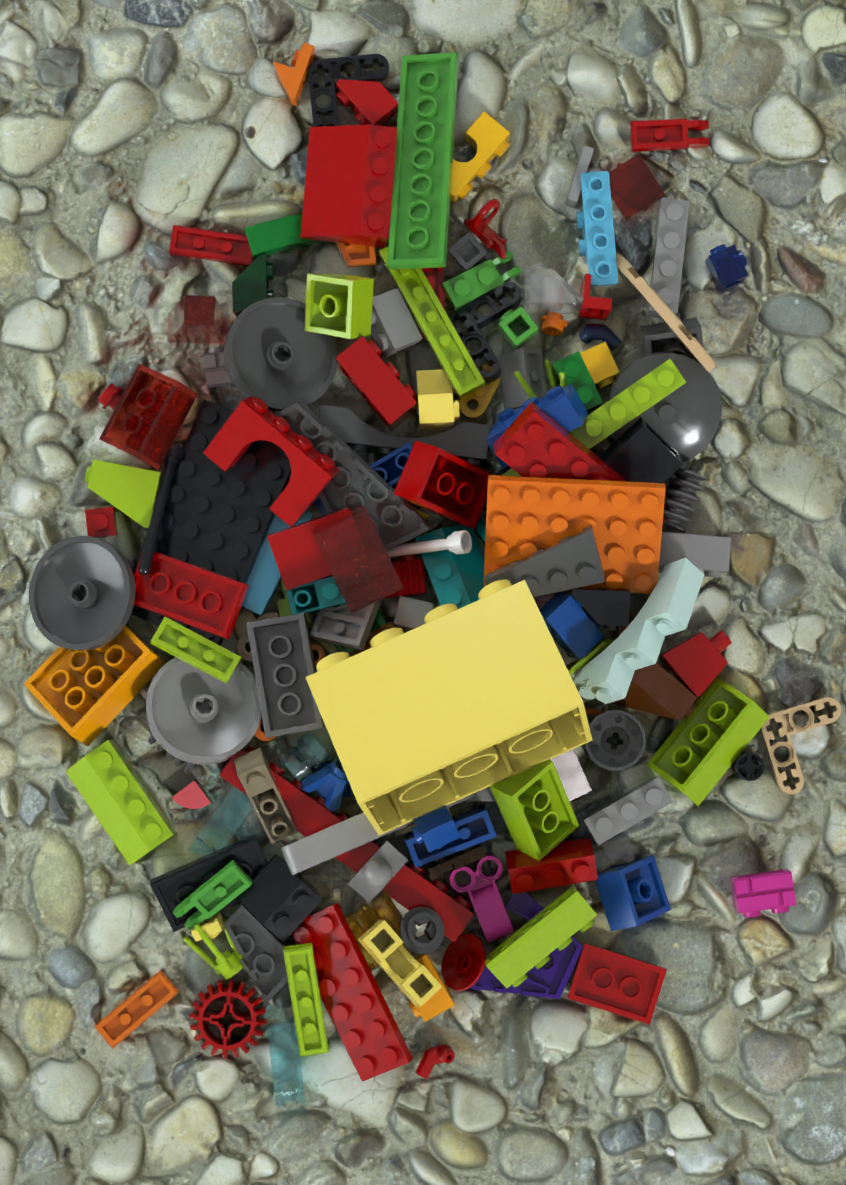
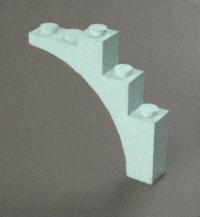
(639, 645)

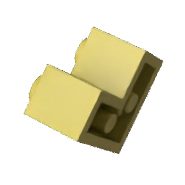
(436, 401)

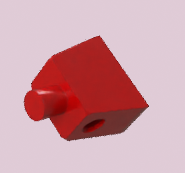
(697, 660)

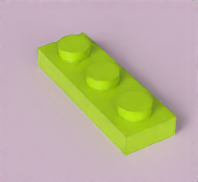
(195, 650)

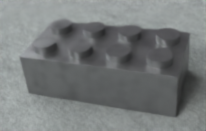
(281, 662)

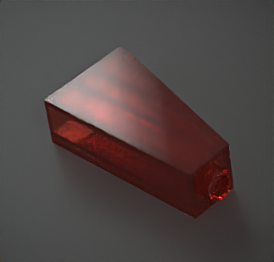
(196, 321)

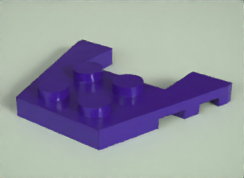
(542, 982)

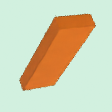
(137, 1008)

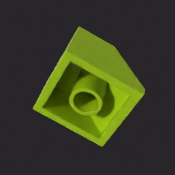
(339, 305)

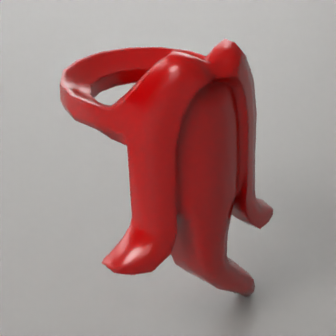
(481, 229)

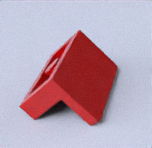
(593, 307)

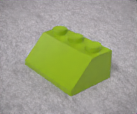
(535, 809)

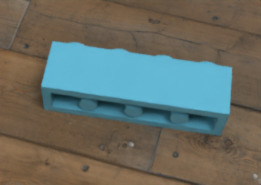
(265, 572)

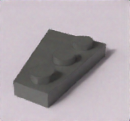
(260, 951)

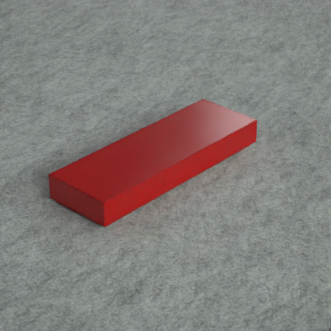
(210, 245)

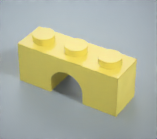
(399, 964)

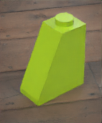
(126, 488)

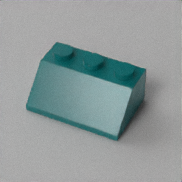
(454, 576)

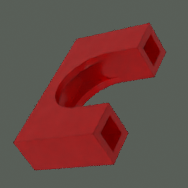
(309, 469)

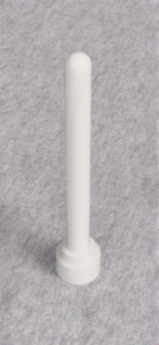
(458, 542)

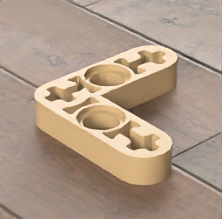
(788, 728)

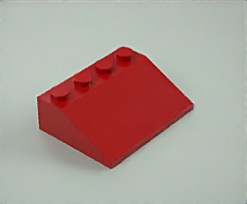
(349, 184)

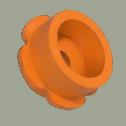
(553, 324)

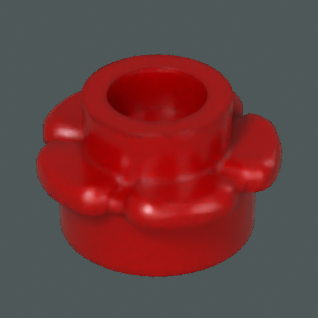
(110, 396)

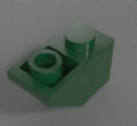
(252, 284)

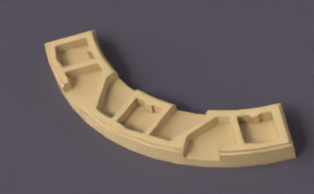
(665, 313)

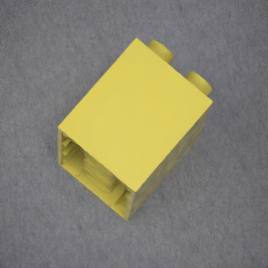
(449, 705)

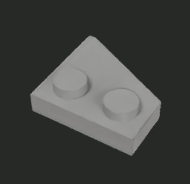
(342, 628)

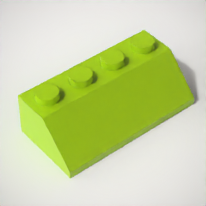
(708, 741)
(121, 801)
(540, 937)

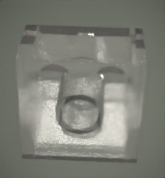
(548, 292)

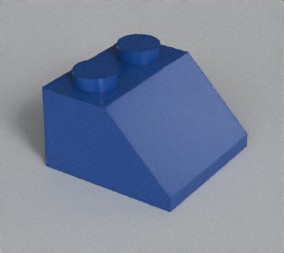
(632, 893)

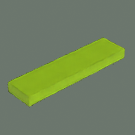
(306, 999)

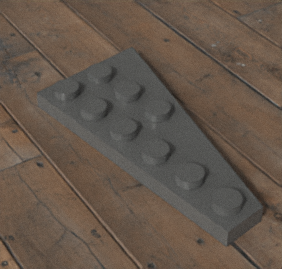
(357, 482)

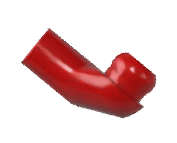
(433, 1056)

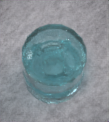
(313, 750)

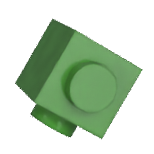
(517, 328)

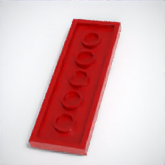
(352, 994)

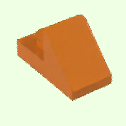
(294, 78)

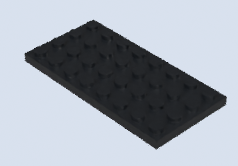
(217, 514)

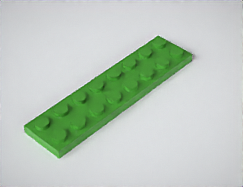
(423, 161)

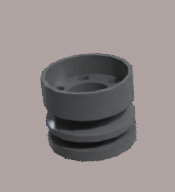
(628, 730)

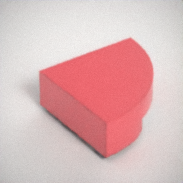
(192, 796)

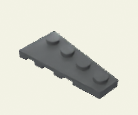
(562, 567)

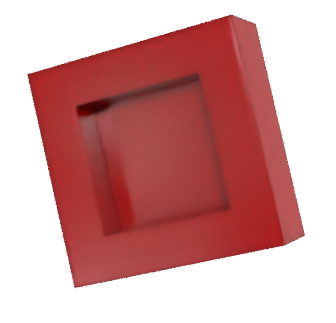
(101, 522)

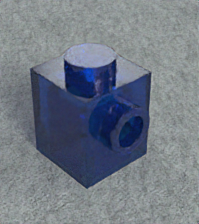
(726, 266)

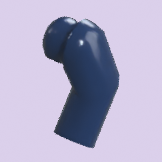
(599, 332)

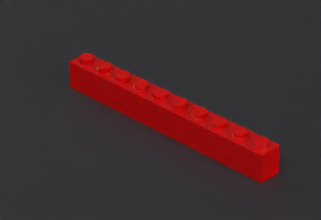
(408, 885)

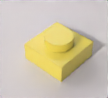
(211, 927)

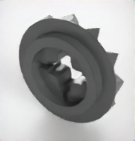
(434, 930)

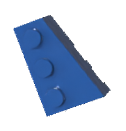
(559, 403)

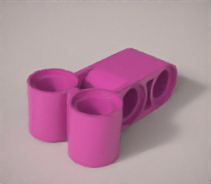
(486, 898)

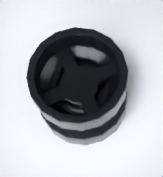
(751, 764)

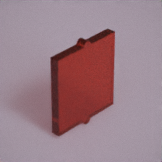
(633, 187)

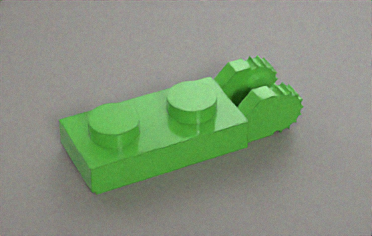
(478, 281)
(214, 894)

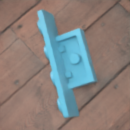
(597, 229)

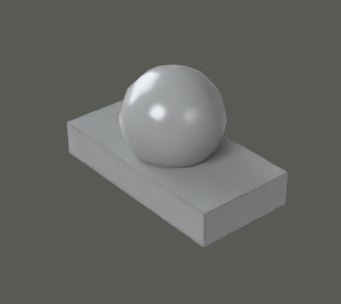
(582, 167)
(378, 871)

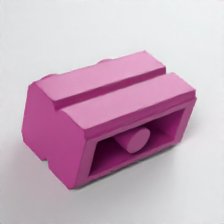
(763, 892)

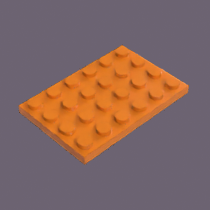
(539, 512)

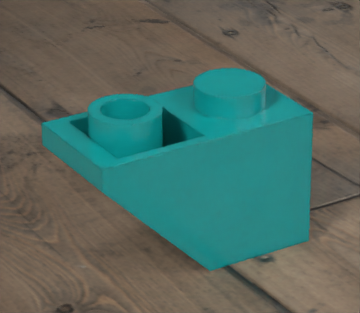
(315, 596)

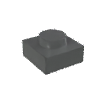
(467, 252)

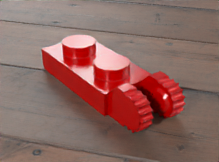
(666, 135)

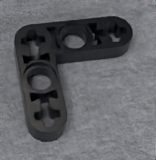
(333, 67)
(475, 322)

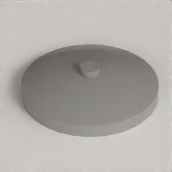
(200, 715)

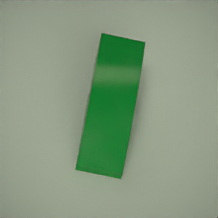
(277, 236)

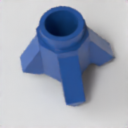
(329, 784)

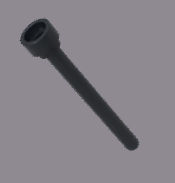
(171, 460)

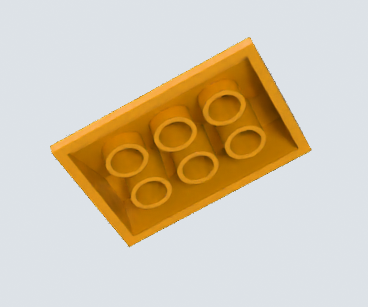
(94, 685)

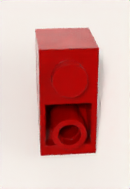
(368, 99)

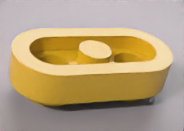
(481, 396)

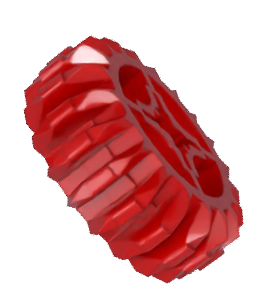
(240, 1018)

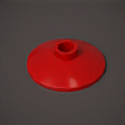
(463, 962)

